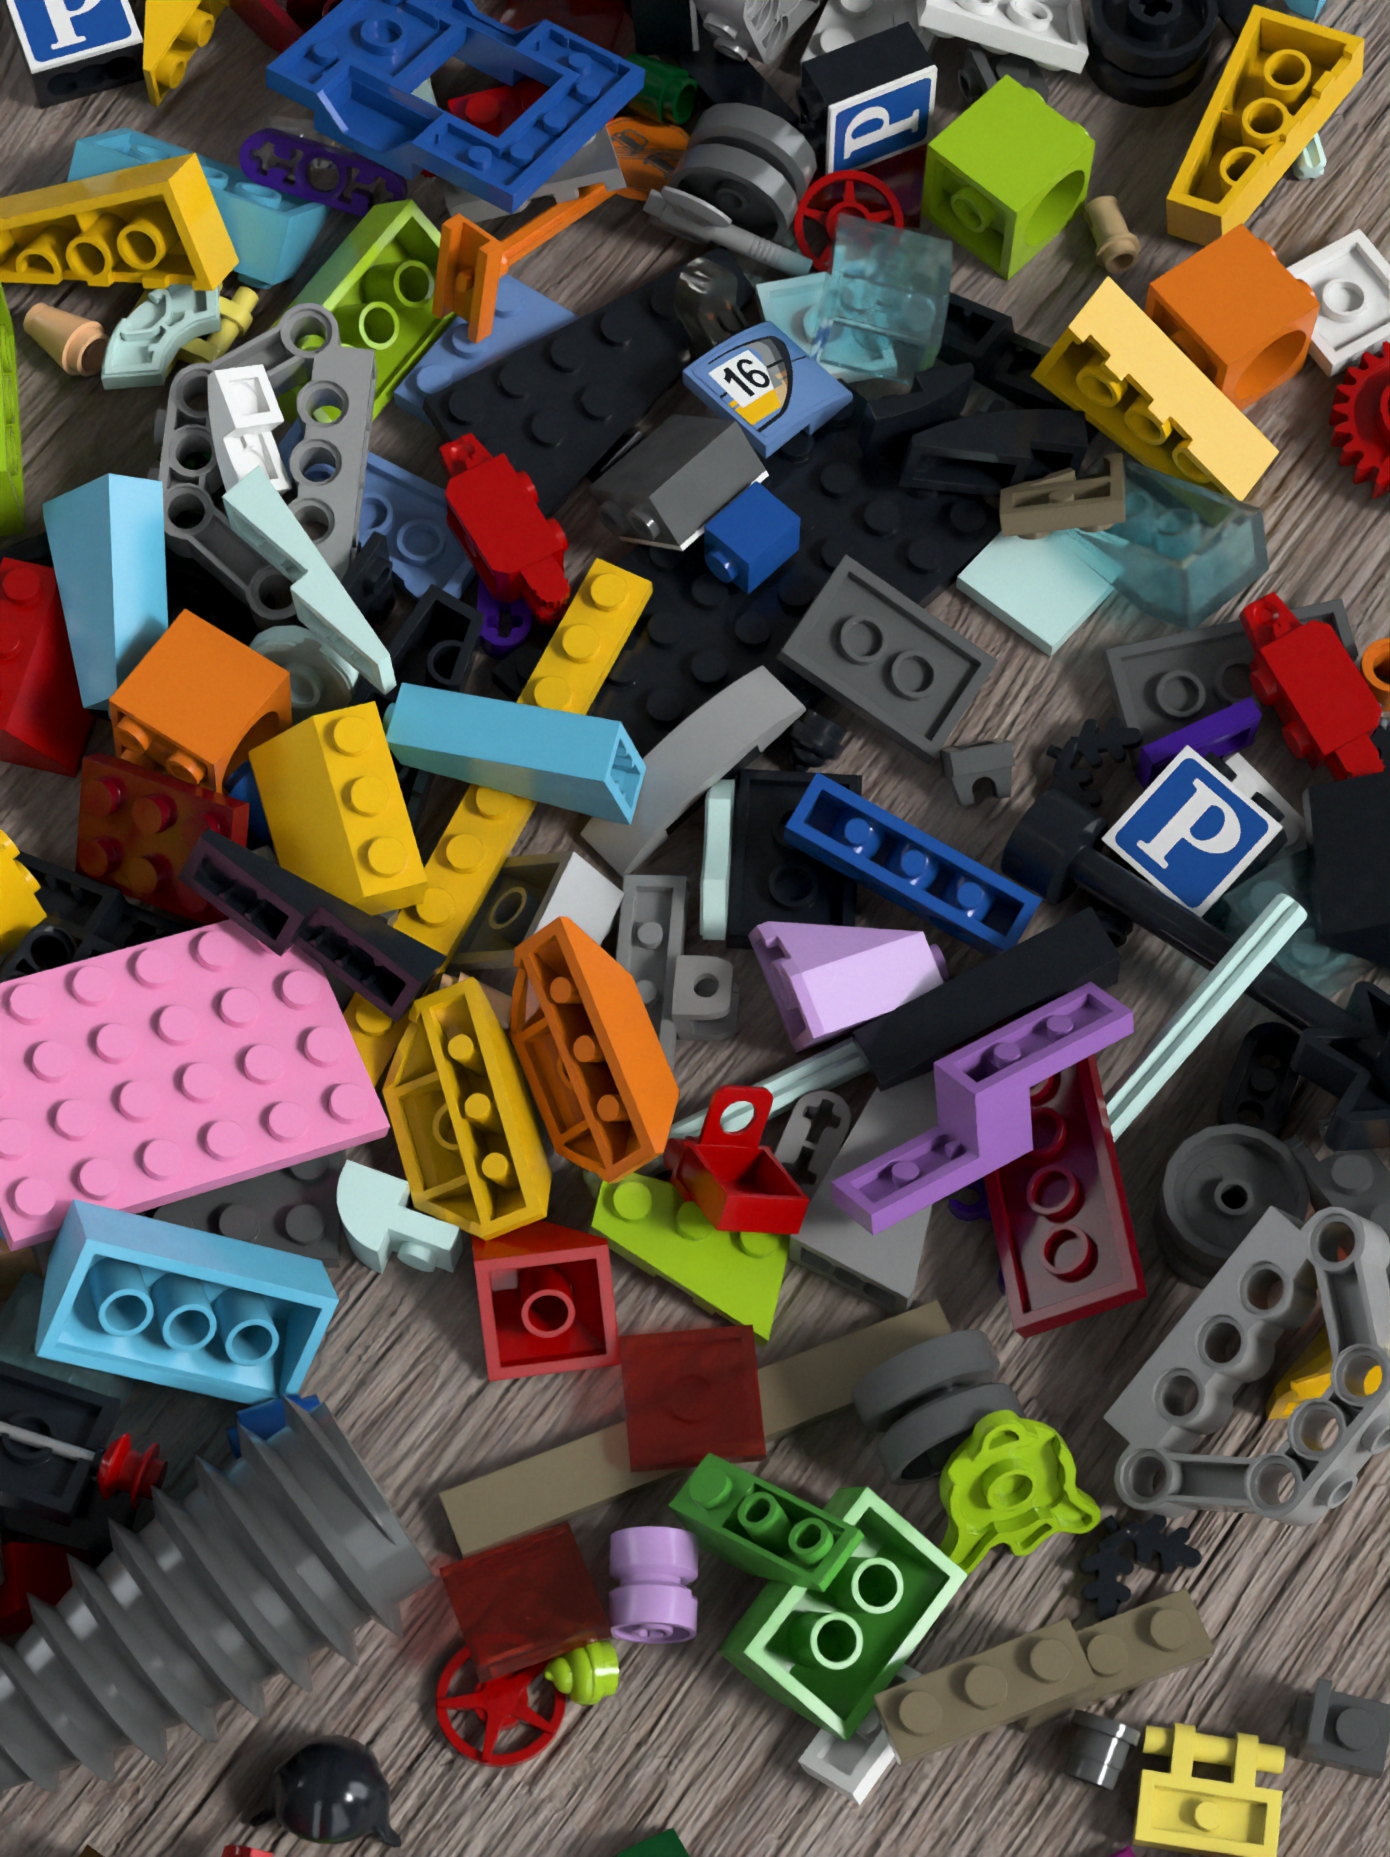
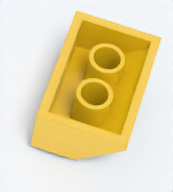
(340, 810)

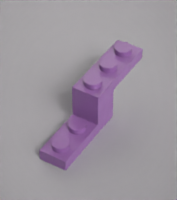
(982, 1107)

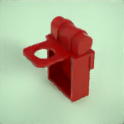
(731, 1175)

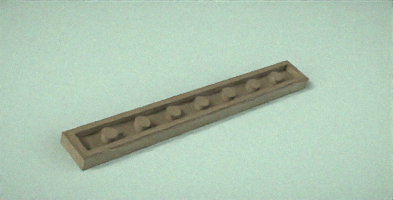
(597, 1466)

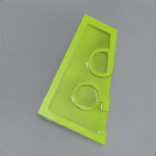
(673, 1239)

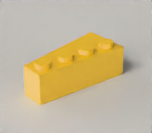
(1262, 115)
(120, 226)
(1152, 397)

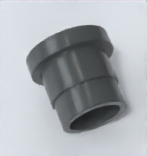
(1098, 1749)

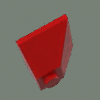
(545, 1301)

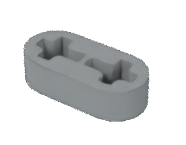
(796, 1137)

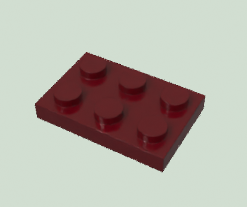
(142, 829)

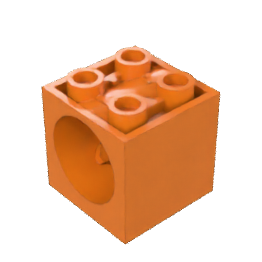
(1236, 315)
(199, 704)

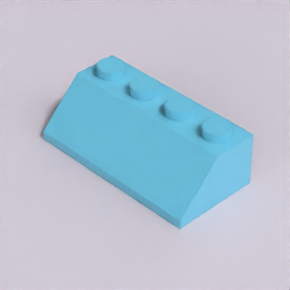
(264, 224)
(181, 1306)

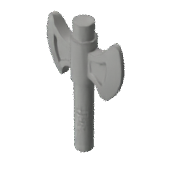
(706, 225)

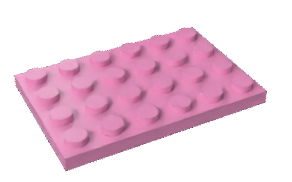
(170, 1076)

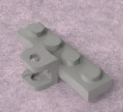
(679, 991)

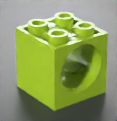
(1007, 176)

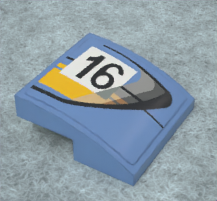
(766, 387)

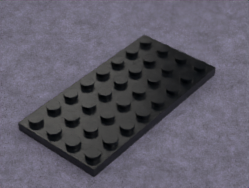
(710, 633)

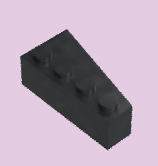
(432, 651)

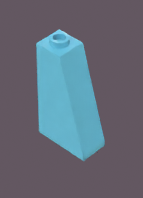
(109, 577)
(518, 750)

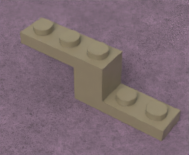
(1042, 1676)

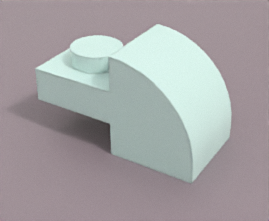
(380, 1220)

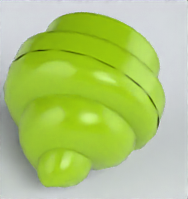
(585, 1673)

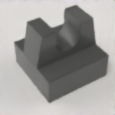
(979, 759)

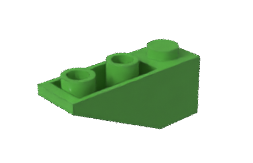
(763, 1526)

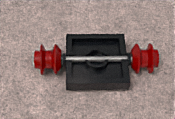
(57, 1441)

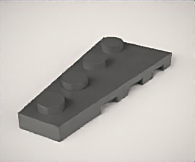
(1195, 673)

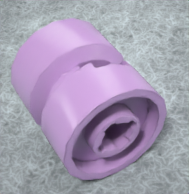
(653, 1579)

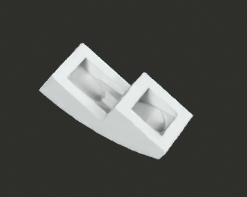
(241, 425)

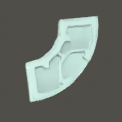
(154, 334)
(717, 860)

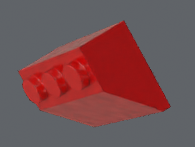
(39, 688)

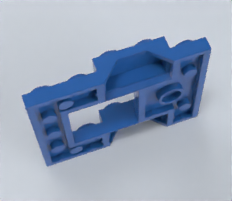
(374, 53)

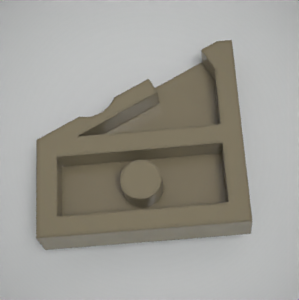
(1064, 503)

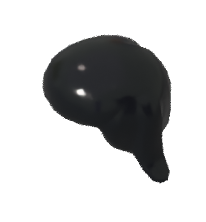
(330, 1793)

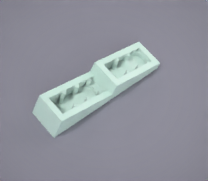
(320, 600)

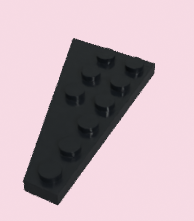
(578, 389)

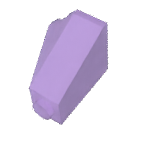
(842, 976)

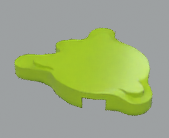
(1011, 1488)

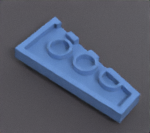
(411, 518)

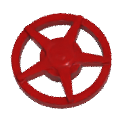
(848, 207)
(499, 1707)

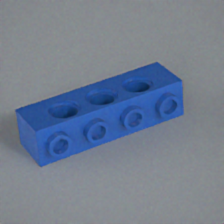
(910, 868)

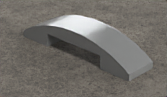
(692, 761)

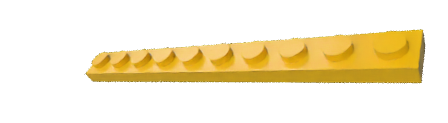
(492, 820)

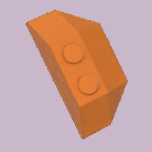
(590, 1053)

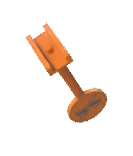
(475, 260)

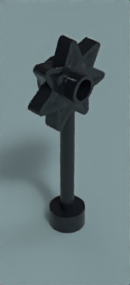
(1338, 1049)

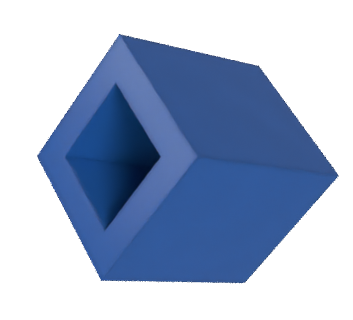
(751, 538)

